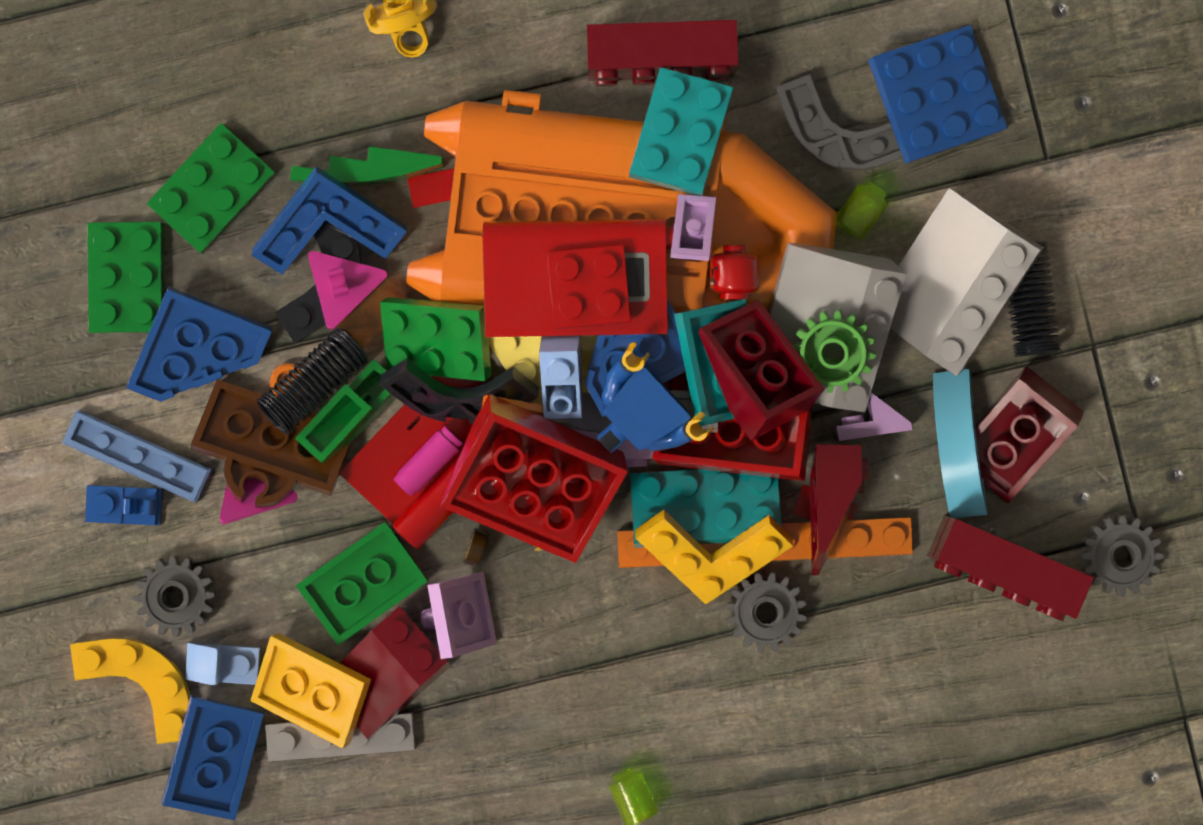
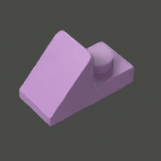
(693, 227)
(881, 421)

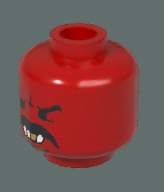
(734, 272)

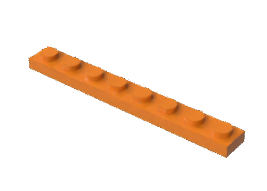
(856, 539)

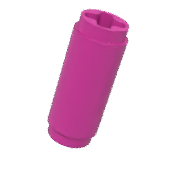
(428, 461)

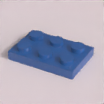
(212, 758)

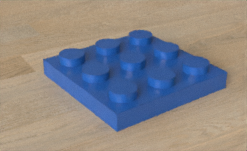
(937, 94)

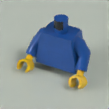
(644, 409)

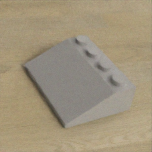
(833, 279)
(959, 280)

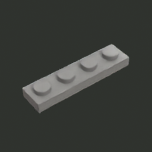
(293, 742)

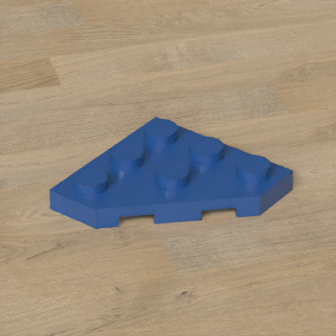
(194, 346)
(664, 358)

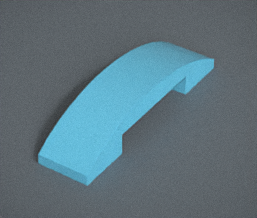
(958, 444)

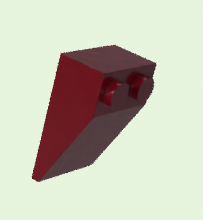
(758, 370)
(1023, 432)
(835, 481)
(399, 666)

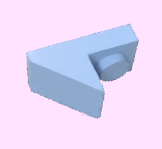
(222, 663)

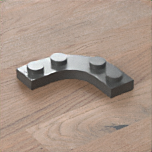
(827, 140)

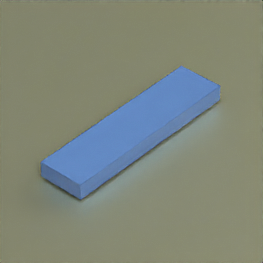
(137, 456)

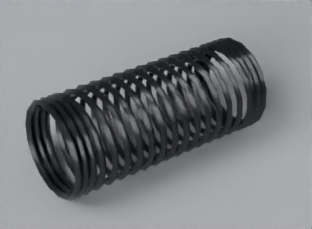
(1031, 337)
(275, 408)

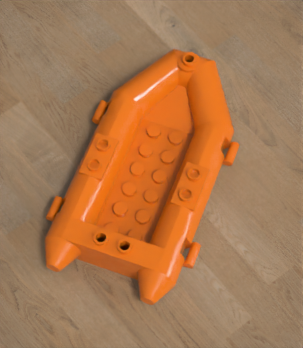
(579, 170)

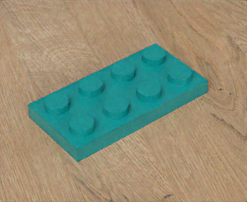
(705, 502)

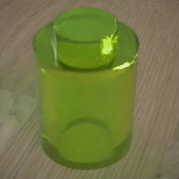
(862, 210)
(632, 796)

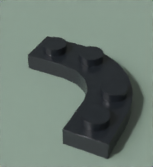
(305, 313)
(440, 401)

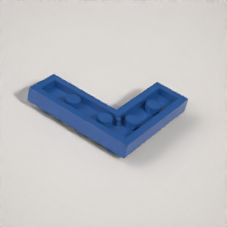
(326, 199)

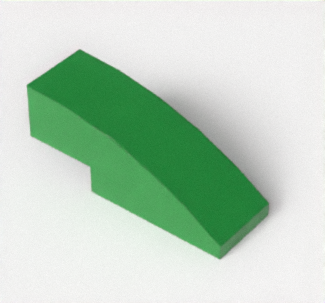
(346, 414)

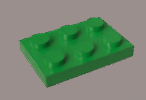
(211, 188)
(124, 275)
(437, 337)
(362, 583)

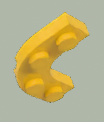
(144, 665)

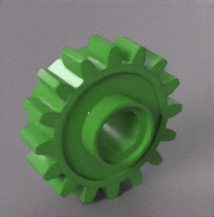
(849, 336)

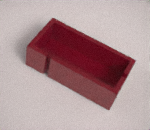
(640, 50)
(1007, 565)

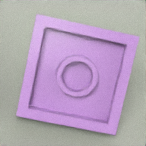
(460, 615)

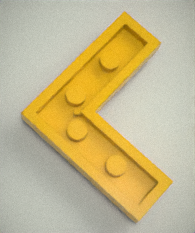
(717, 572)

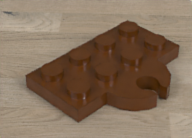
(256, 449)

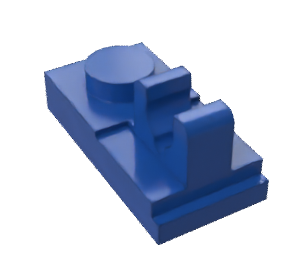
(123, 505)

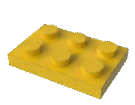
(310, 690)

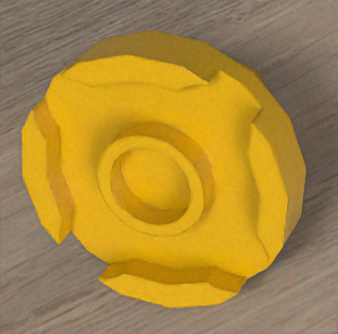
(398, 17)

